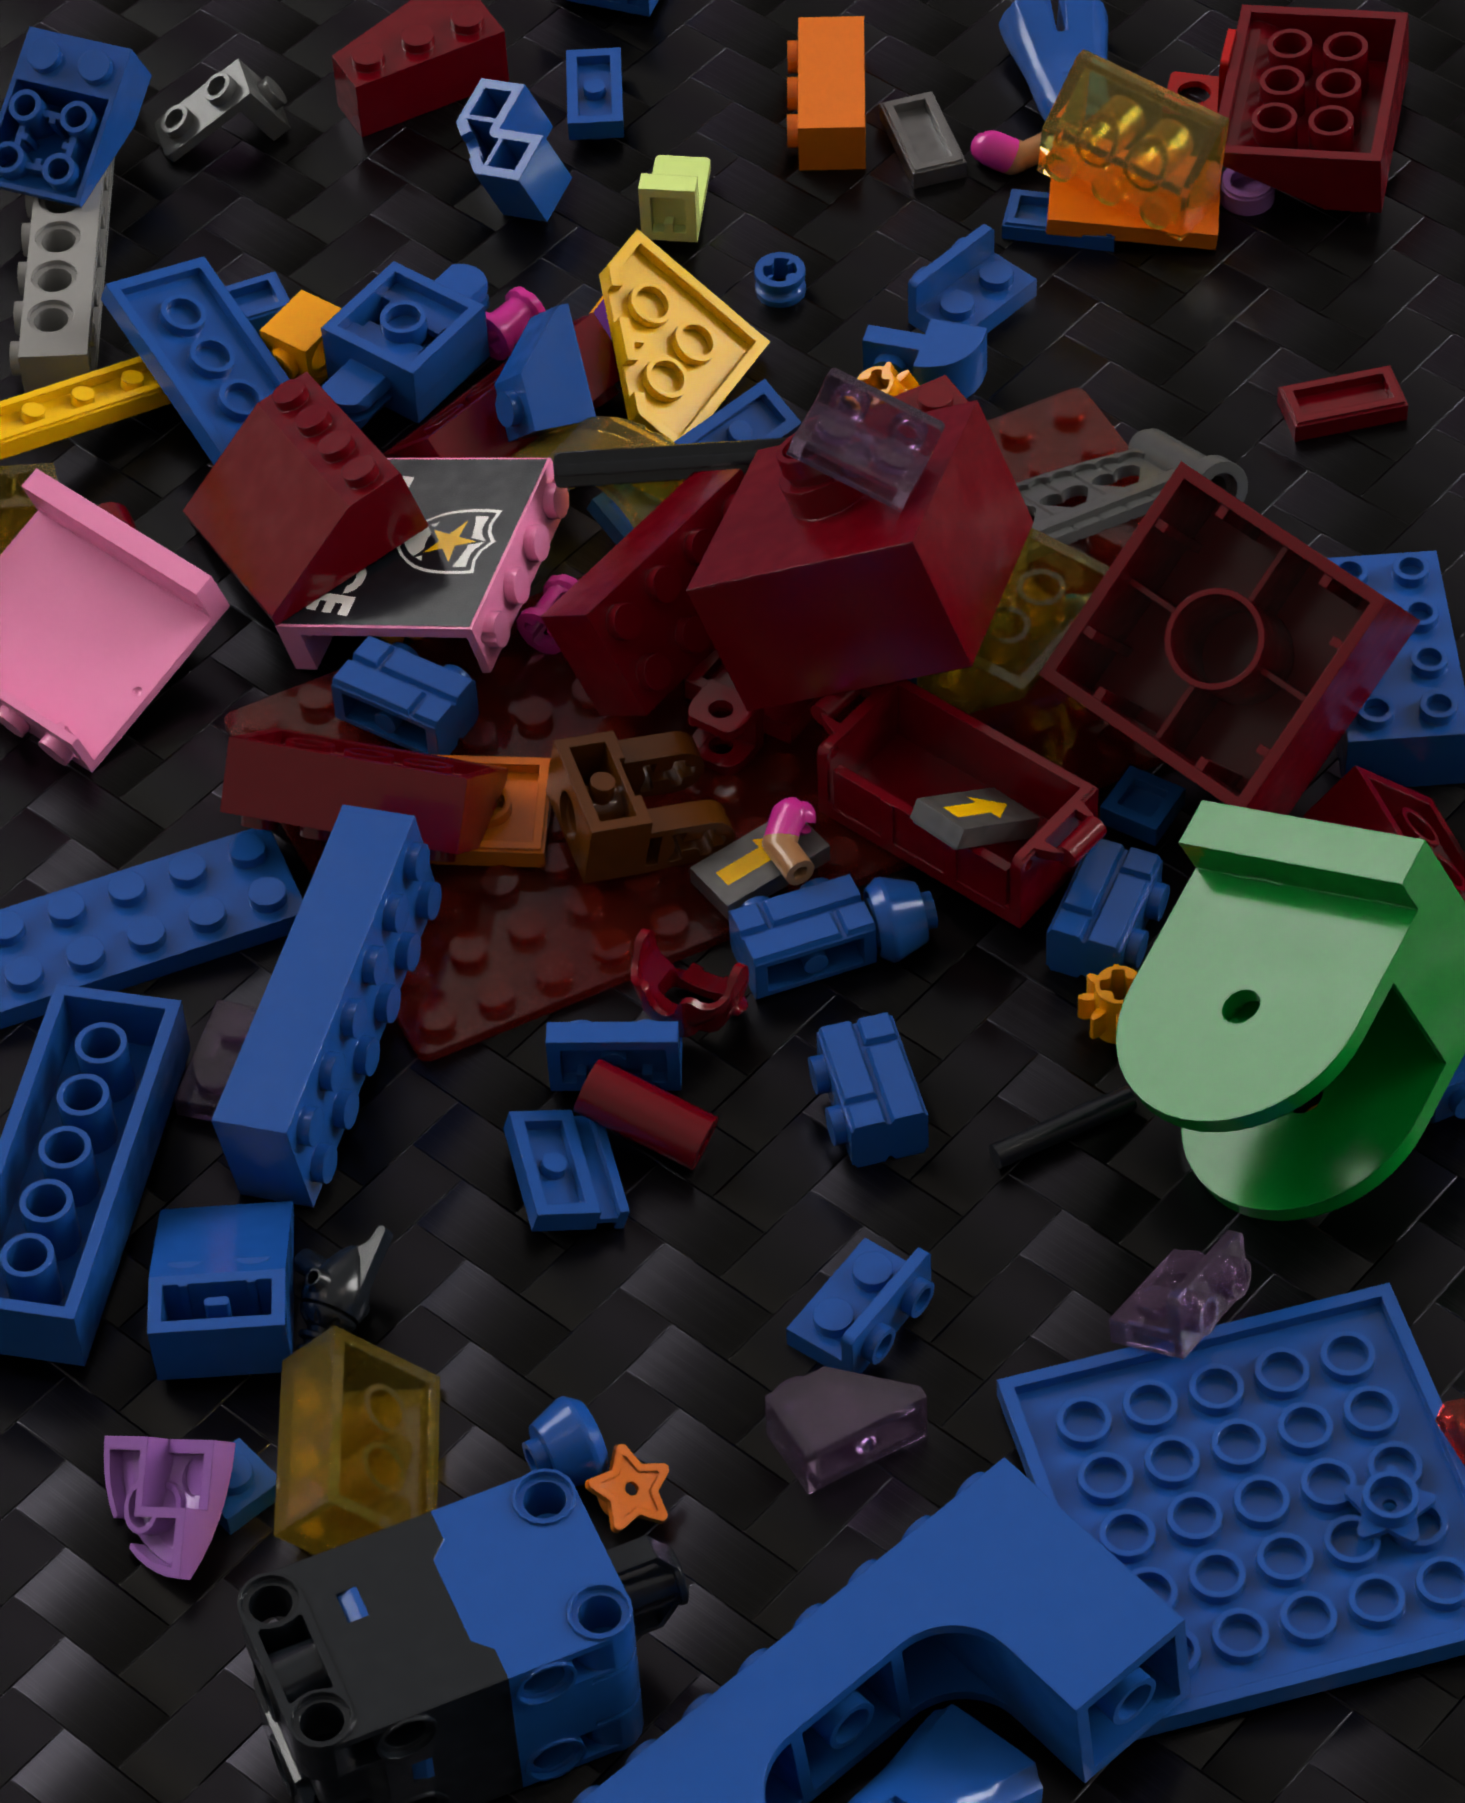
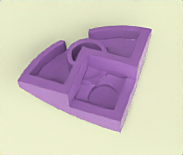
(168, 1496)

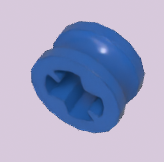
(780, 266)

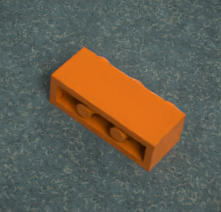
(827, 93)

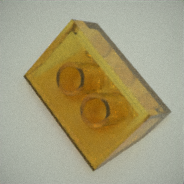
(1134, 146)
(1031, 619)
(353, 1442)

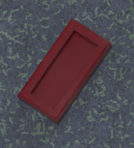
(1342, 403)

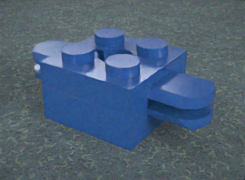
(406, 341)

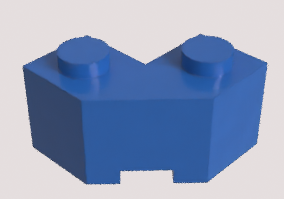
(511, 149)

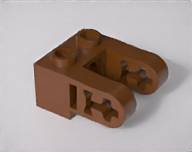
(600, 806)

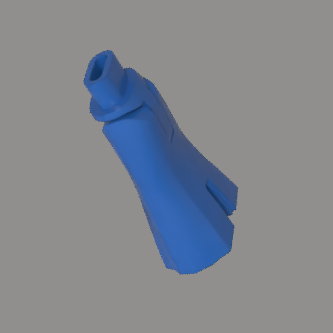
(1048, 53)
(955, 1762)

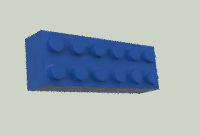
(327, 1007)
(80, 1161)

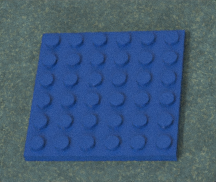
(1231, 1501)

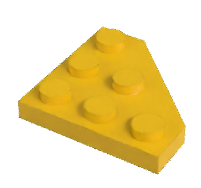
(672, 339)

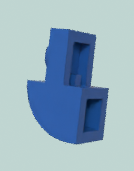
(943, 350)

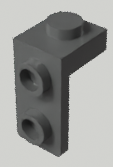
(218, 101)

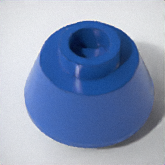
(900, 916)
(567, 1441)

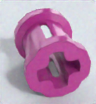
(509, 321)
(531, 624)

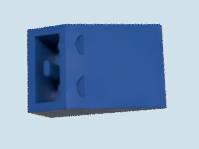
(67, 114)
(222, 1290)

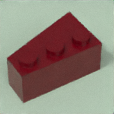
(418, 62)

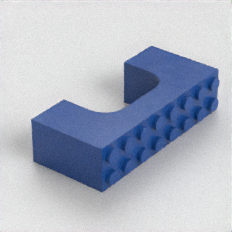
(973, 1603)

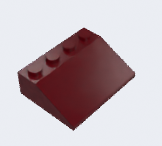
(1316, 101)
(301, 500)

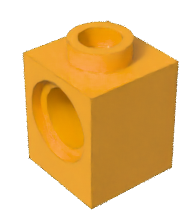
(296, 335)

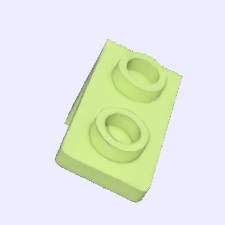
(674, 198)

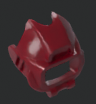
(655, 975)

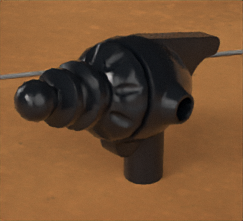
(339, 1286)

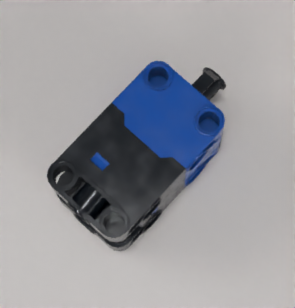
(457, 1649)

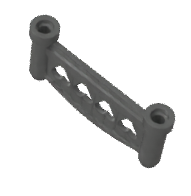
(1150, 456)

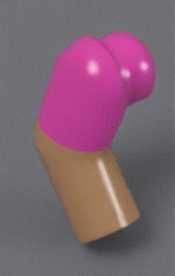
(1005, 152)
(782, 837)

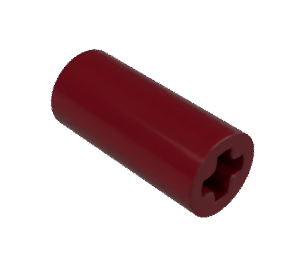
(645, 1114)

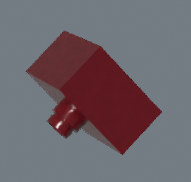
(844, 594)
(1228, 646)

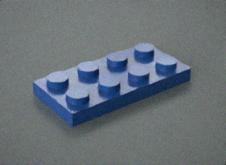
(196, 347)

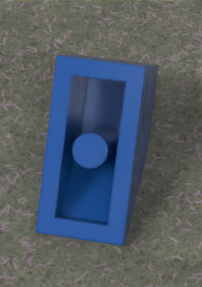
(543, 379)

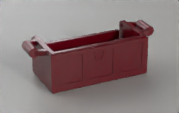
(919, 746)

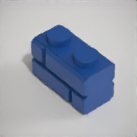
(405, 697)
(1107, 911)
(803, 935)
(870, 1090)

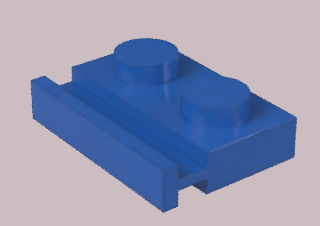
(565, 1171)

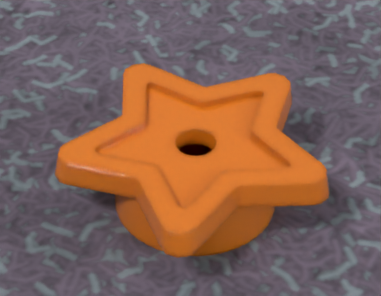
(617, 1502)

